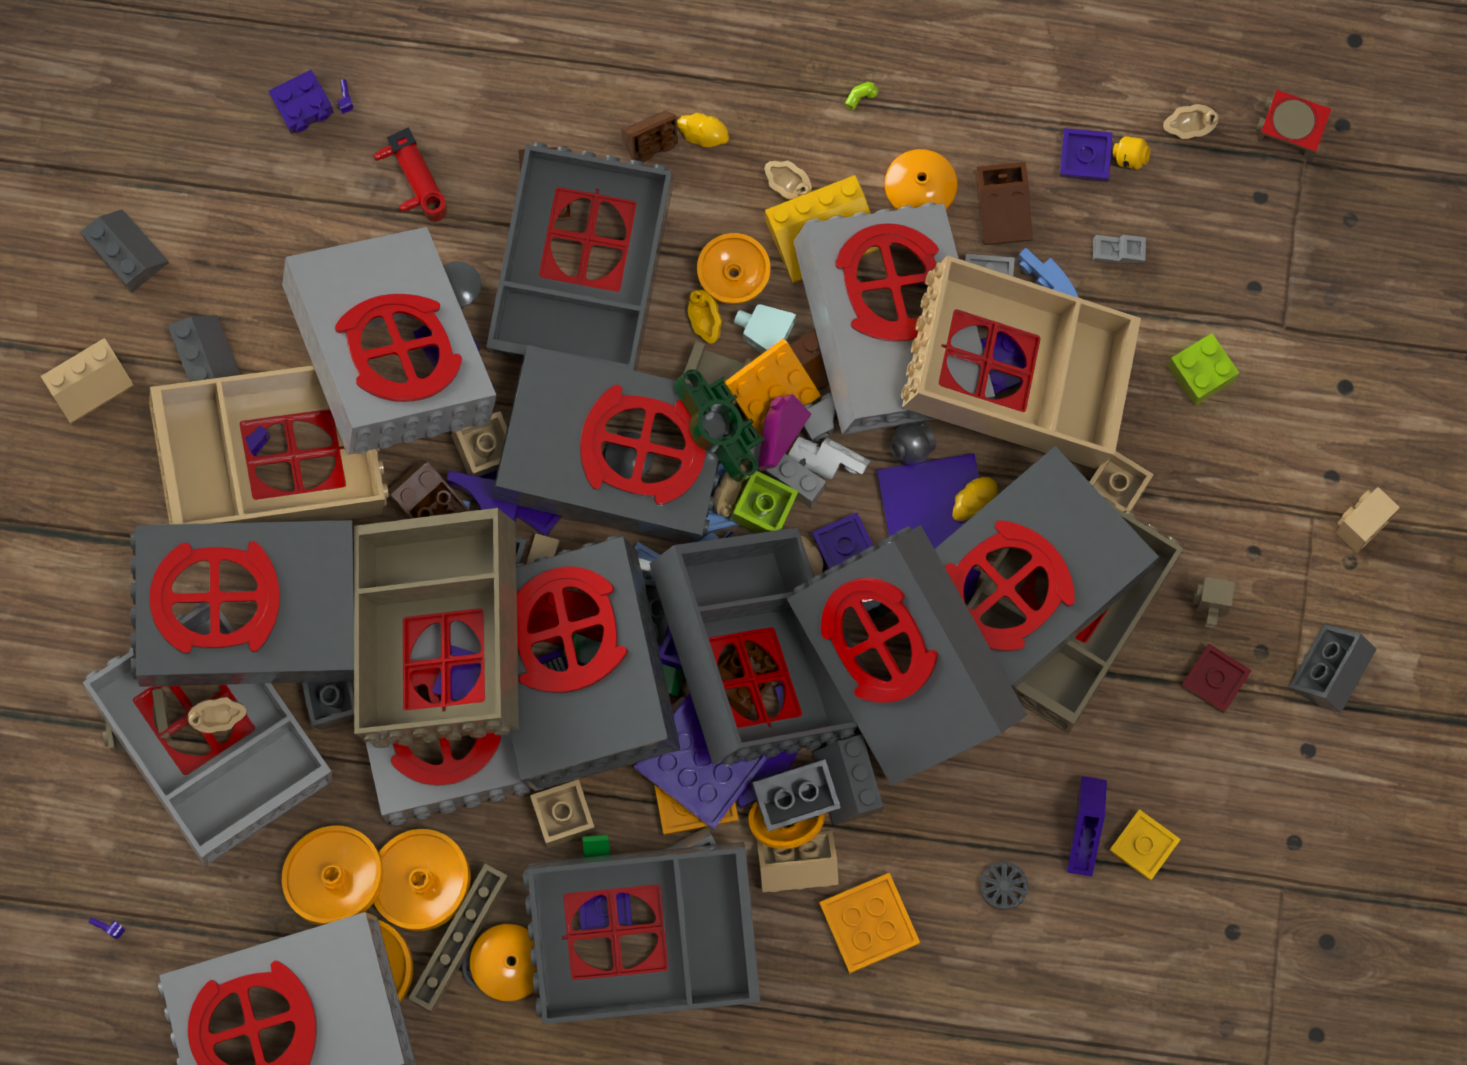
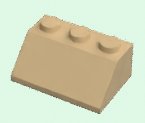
(87, 381)
(799, 867)

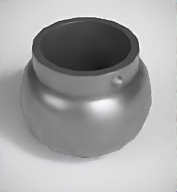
(912, 442)

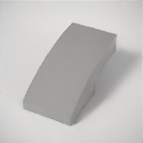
(1119, 250)

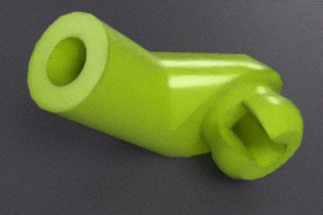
(865, 89)

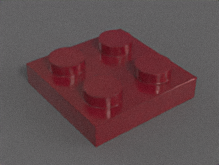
(1216, 678)

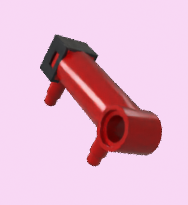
(410, 159)

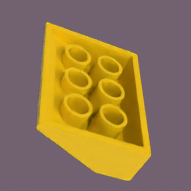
(788, 218)

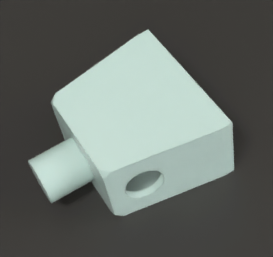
(765, 326)

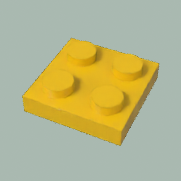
(1144, 845)

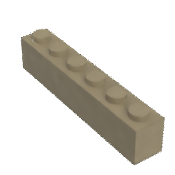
(459, 939)

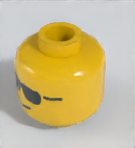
(1131, 152)

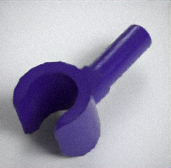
(345, 104)
(114, 930)

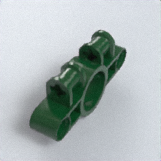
(718, 397)
(588, 648)

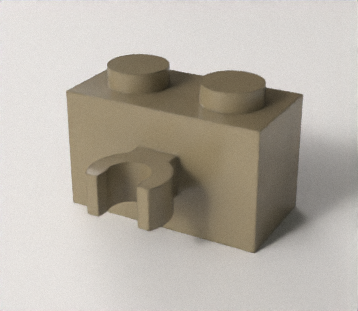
(1214, 599)

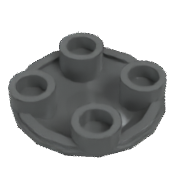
(464, 282)
(623, 458)

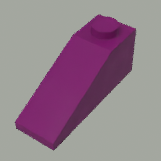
(780, 429)

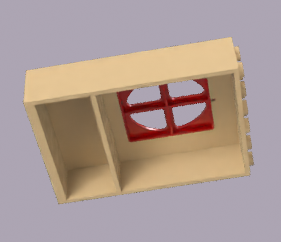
(1072, 352)
(212, 472)

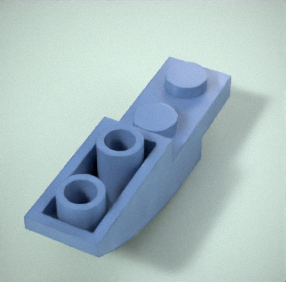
(1046, 274)

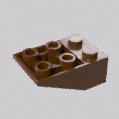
(651, 136)
(1004, 203)
(424, 493)
(731, 669)

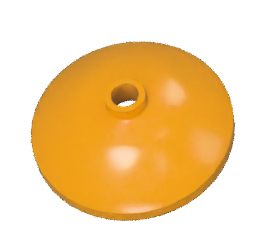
(906, 190)
(729, 254)
(787, 836)
(490, 966)

